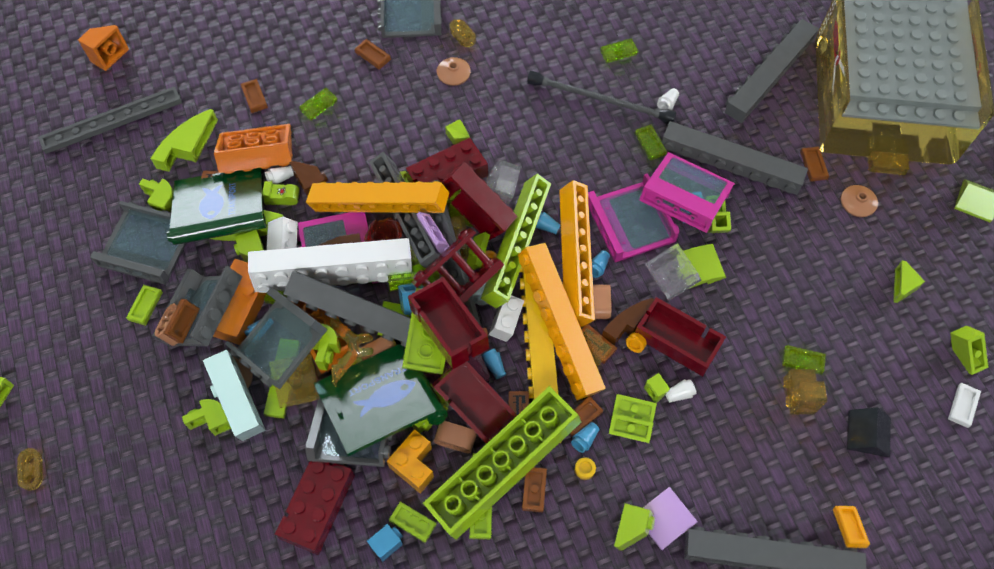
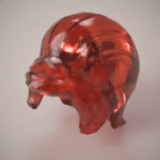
(383, 230)

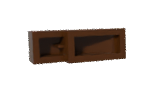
(626, 321)

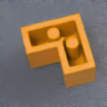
(407, 461)

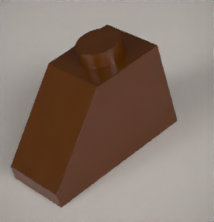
(307, 174)

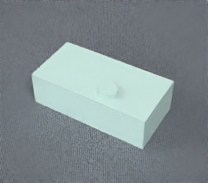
(233, 395)

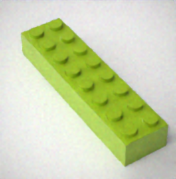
(502, 462)

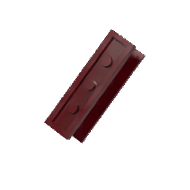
(476, 279)

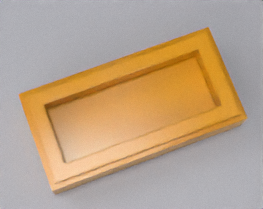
(851, 527)

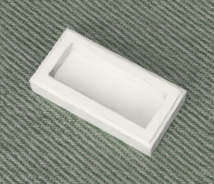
(964, 405)

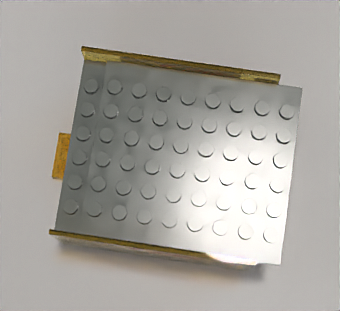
(902, 81)

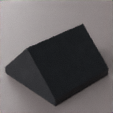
(869, 431)

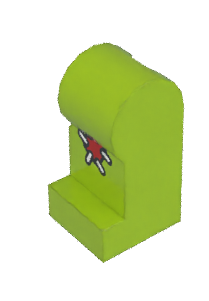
(280, 194)

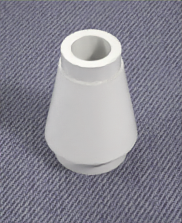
(668, 100)
(278, 175)
(681, 391)

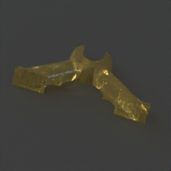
(353, 352)

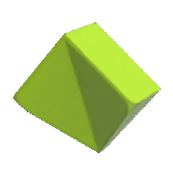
(456, 132)
(656, 388)

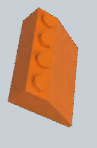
(253, 148)

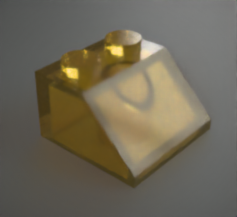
(299, 386)

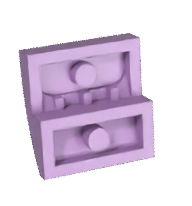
(433, 231)
(670, 518)

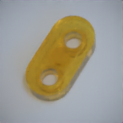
(462, 33)
(27, 470)

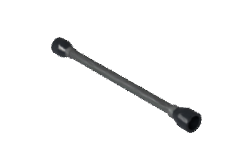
(537, 79)

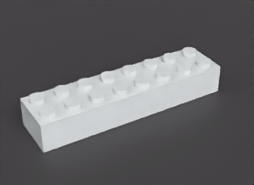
(330, 263)

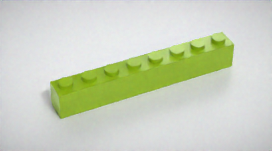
(517, 238)

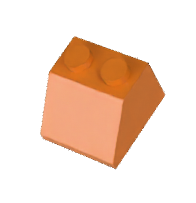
(103, 45)

